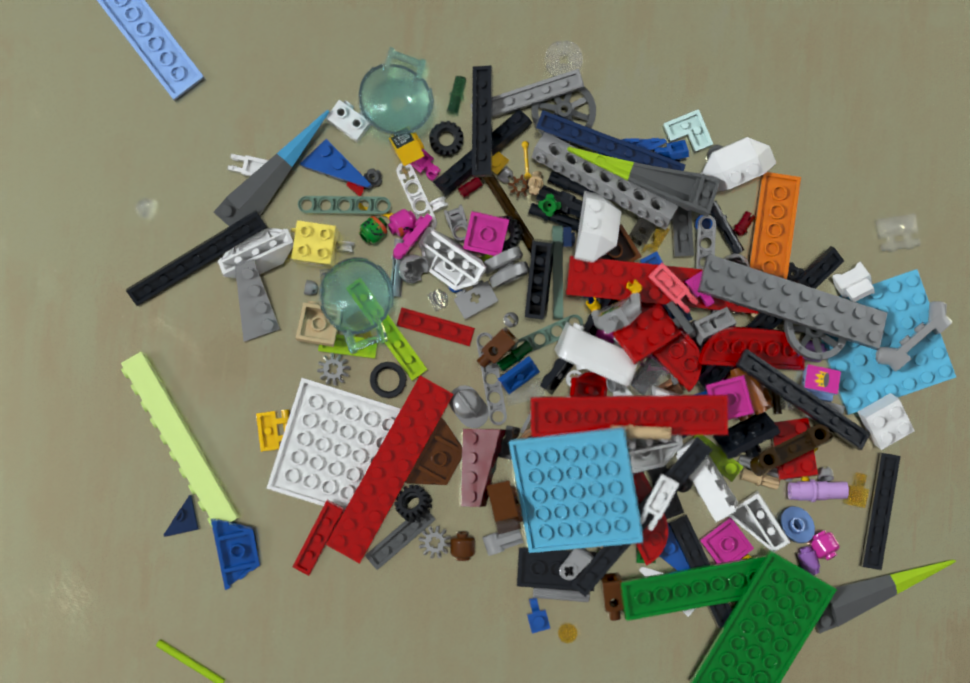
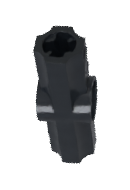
(569, 203)

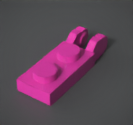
(411, 238)

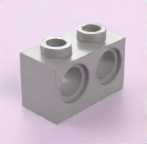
(711, 324)

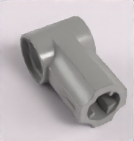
(498, 543)

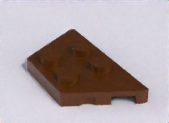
(437, 458)

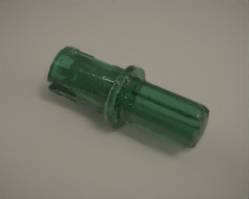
(456, 95)

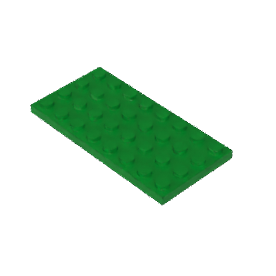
(766, 625)

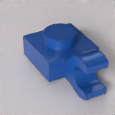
(674, 150)
(538, 618)

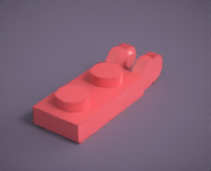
(672, 286)

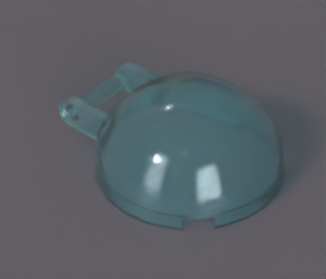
(396, 97)
(357, 299)

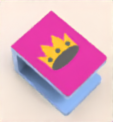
(821, 382)

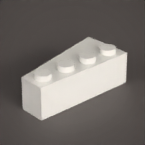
(712, 487)

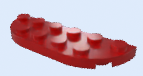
(768, 344)
(679, 357)
(656, 539)

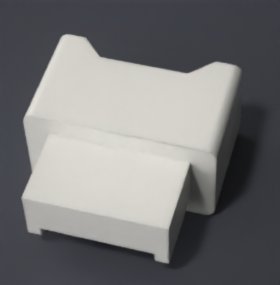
(854, 283)

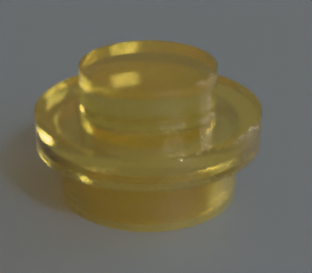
(567, 633)

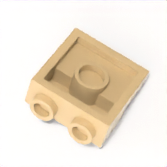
(314, 326)

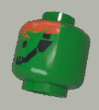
(373, 230)

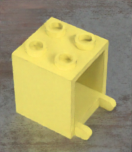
(314, 244)

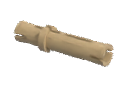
(646, 432)

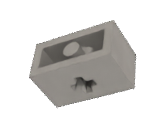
(469, 308)

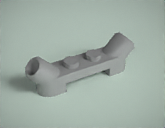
(937, 322)

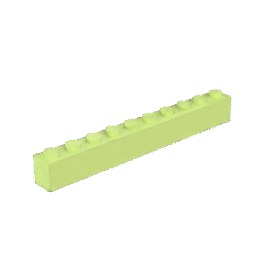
(179, 438)

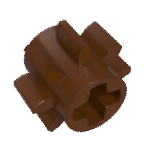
(516, 182)

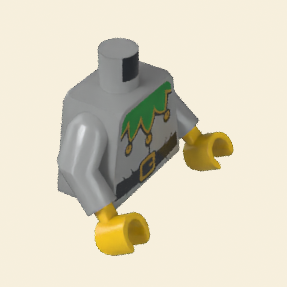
(618, 314)

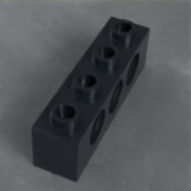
(539, 279)

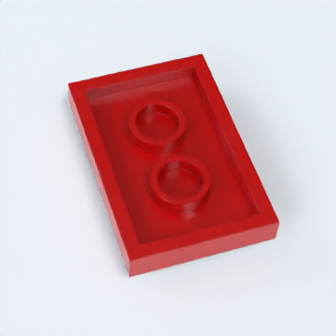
(647, 333)
(803, 465)

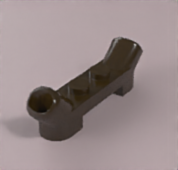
(790, 449)

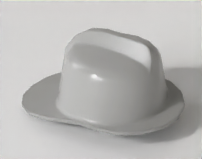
(469, 407)

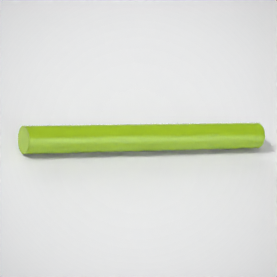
(189, 662)

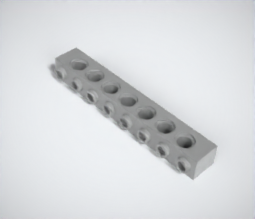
(554, 154)

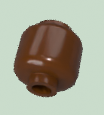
(462, 546)

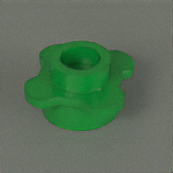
(554, 205)

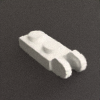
(250, 165)
(659, 499)

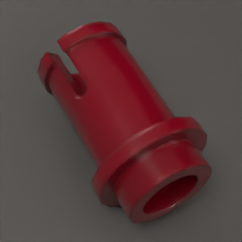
(468, 188)
(744, 223)

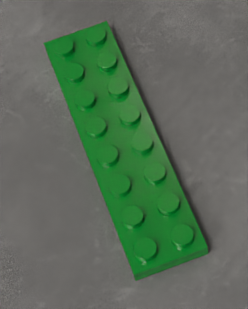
(687, 588)

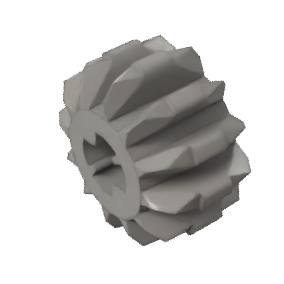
(340, 370)
(428, 539)

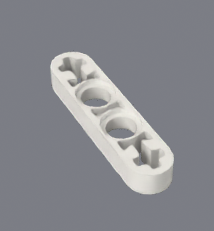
(418, 196)

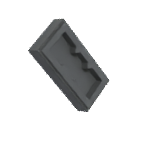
(680, 320)

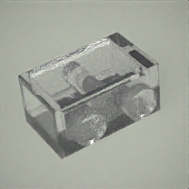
(649, 373)

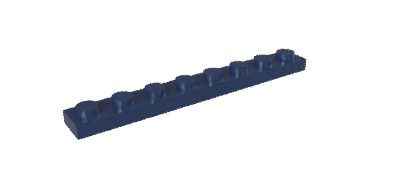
(602, 142)

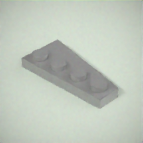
(254, 304)

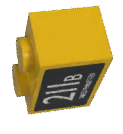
(407, 147)

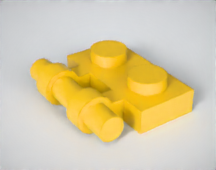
(268, 429)

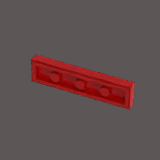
(435, 326)
(318, 537)

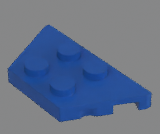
(235, 550)

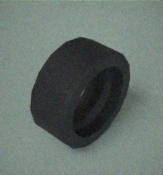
(388, 365)

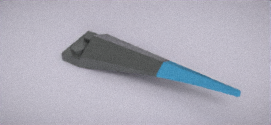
(261, 186)

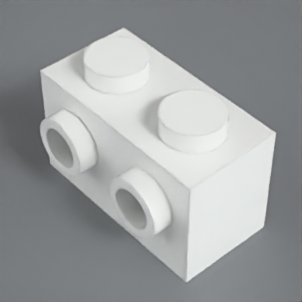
(347, 120)

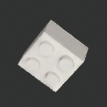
(886, 421)

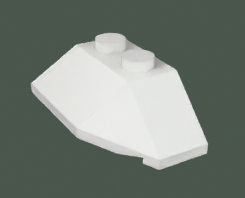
(739, 163)
(597, 227)
(267, 248)
(449, 260)
(652, 453)

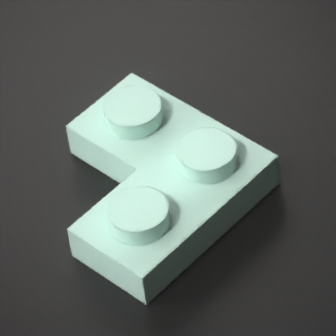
(691, 125)

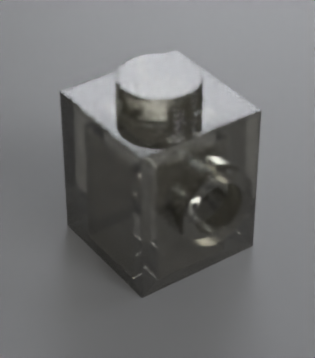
(642, 232)

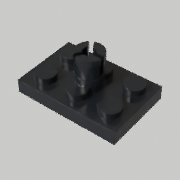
(747, 435)

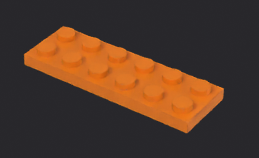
(775, 223)

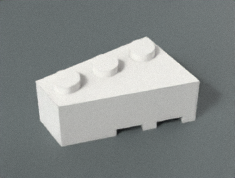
(760, 522)

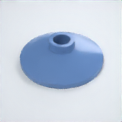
(797, 524)

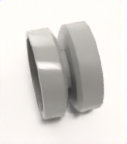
(507, 270)

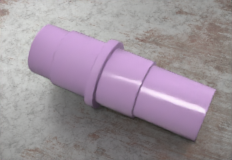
(817, 490)

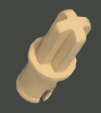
(535, 182)
(765, 480)

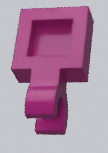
(425, 163)
(693, 284)

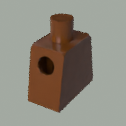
(503, 341)
(612, 590)

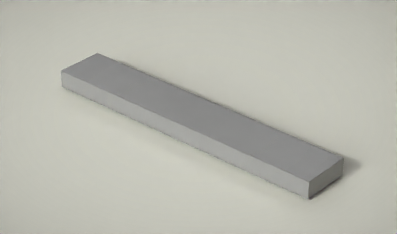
(537, 93)

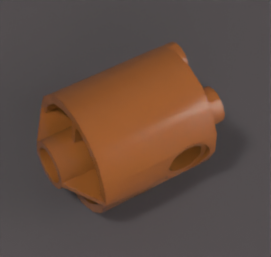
(758, 393)

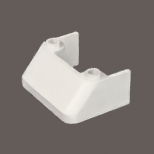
(595, 354)

